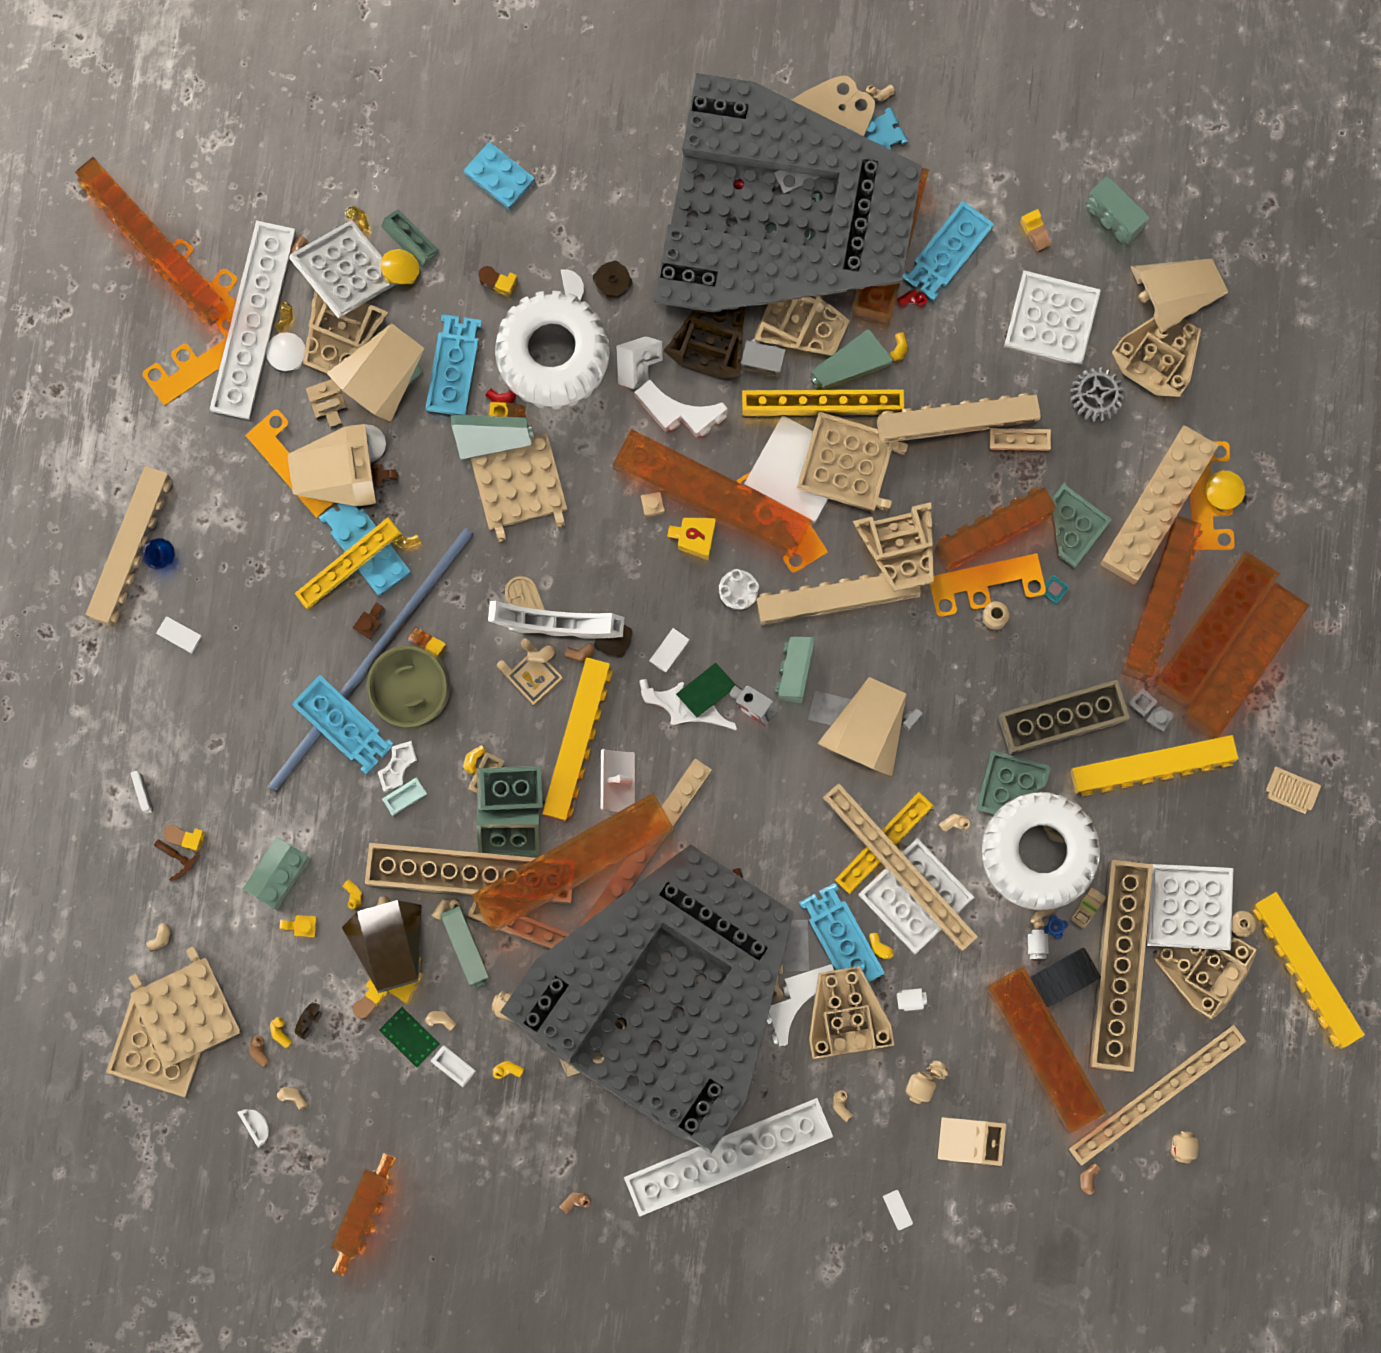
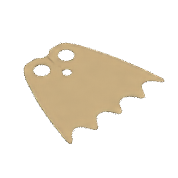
(826, 101)

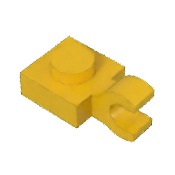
(303, 926)

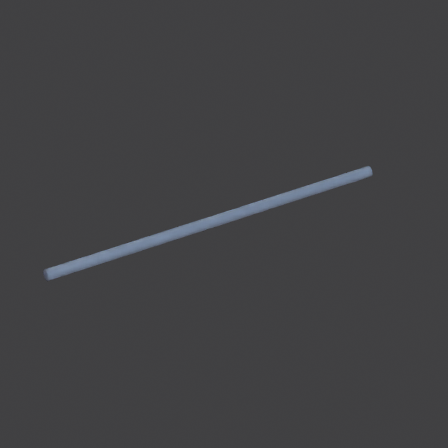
(376, 652)

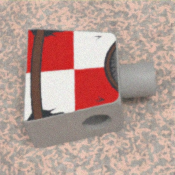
(760, 707)

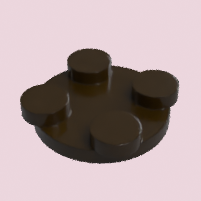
(612, 279)
(615, 646)
(309, 1015)

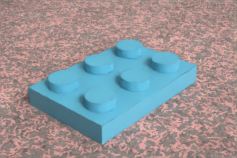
(499, 175)

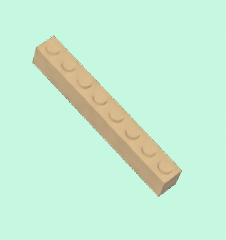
(958, 418)
(128, 546)
(829, 598)

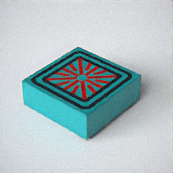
(1055, 589)

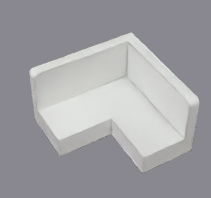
(634, 360)

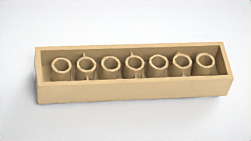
(1159, 505)

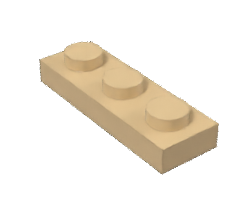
(1020, 439)

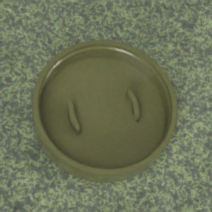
(408, 686)

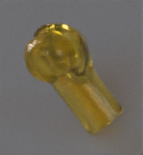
(358, 214)
(286, 314)
(405, 543)

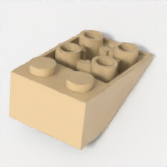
(971, 1141)

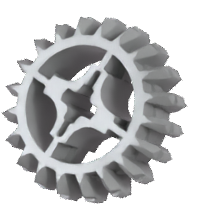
(1105, 392)

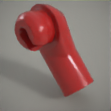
(912, 297)
(507, 397)

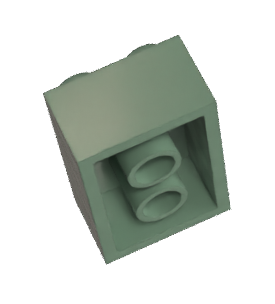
(1117, 210)
(509, 787)

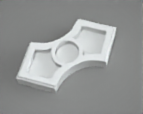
(402, 757)

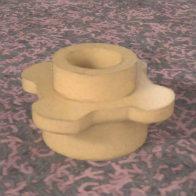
(938, 1070)

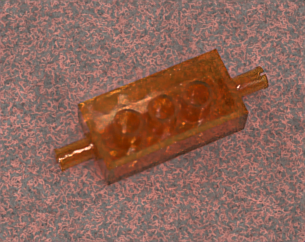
(361, 1214)

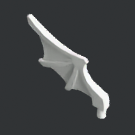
(677, 709)

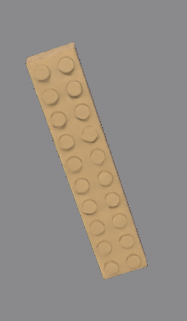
(440, 870)
(1121, 966)

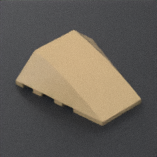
(1180, 288)
(802, 325)
(336, 338)
(379, 371)
(901, 546)
(869, 727)

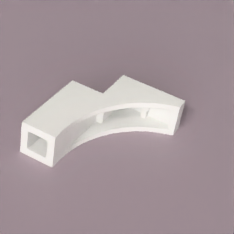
(670, 412)
(799, 990)

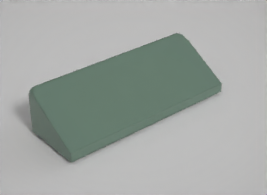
(409, 237)

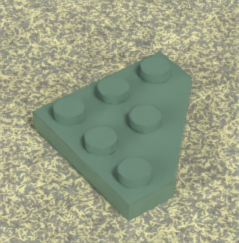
(1076, 525)
(1008, 779)

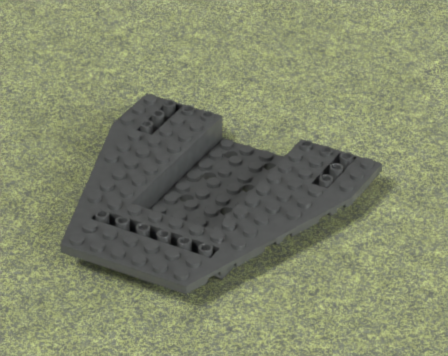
(747, 135)
(592, 977)

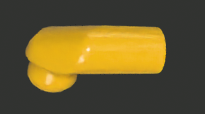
(901, 348)
(506, 1068)

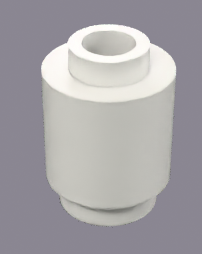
(1038, 944)
(912, 999)

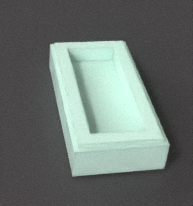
(404, 797)

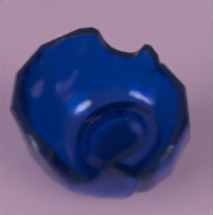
(158, 553)

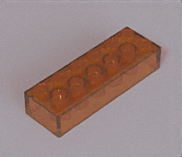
(994, 529)

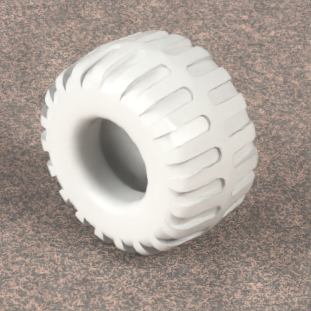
(561, 383)
(1019, 882)

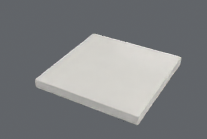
(342, 268)
(1052, 318)
(780, 467)
(1190, 907)
(901, 910)

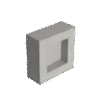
(1142, 702)
(911, 718)
(1159, 718)

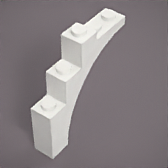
(556, 623)

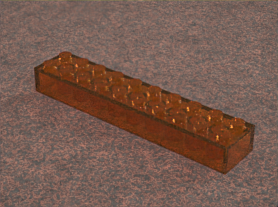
(154, 244)
(711, 494)
(573, 862)

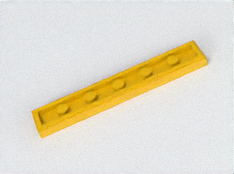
(348, 563)
(895, 831)

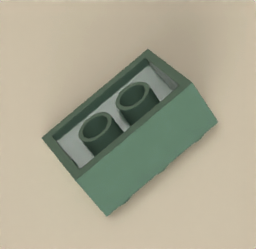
(795, 669)
(509, 832)
(276, 873)

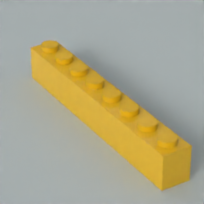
(826, 401)
(576, 740)
(1153, 765)
(1307, 970)

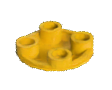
(399, 267)
(1225, 490)

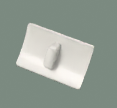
(617, 780)

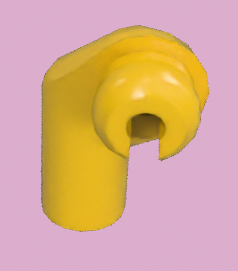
(471, 759)
(355, 898)
(880, 949)
(277, 1032)

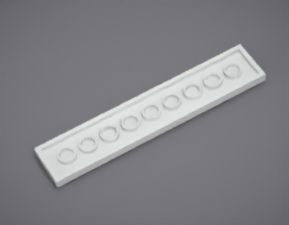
(252, 320)
(732, 1157)

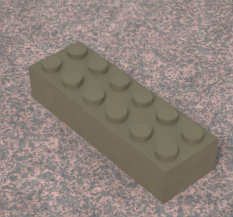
(1063, 717)

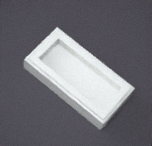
(179, 635)
(669, 650)
(141, 792)
(453, 1066)

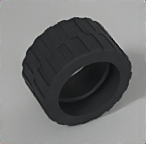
(1065, 977)

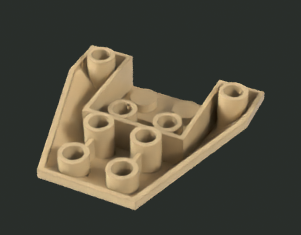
(1158, 359)
(334, 468)
(1207, 975)
(847, 1015)

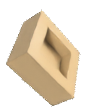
(652, 504)

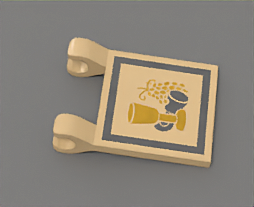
(531, 678)

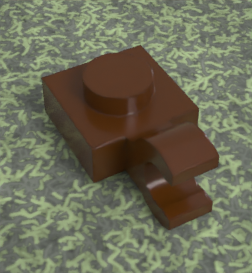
(380, 474)
(368, 623)

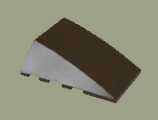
(710, 342)
(387, 943)

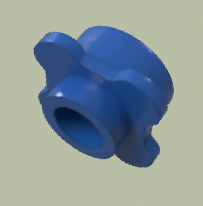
(1053, 920)

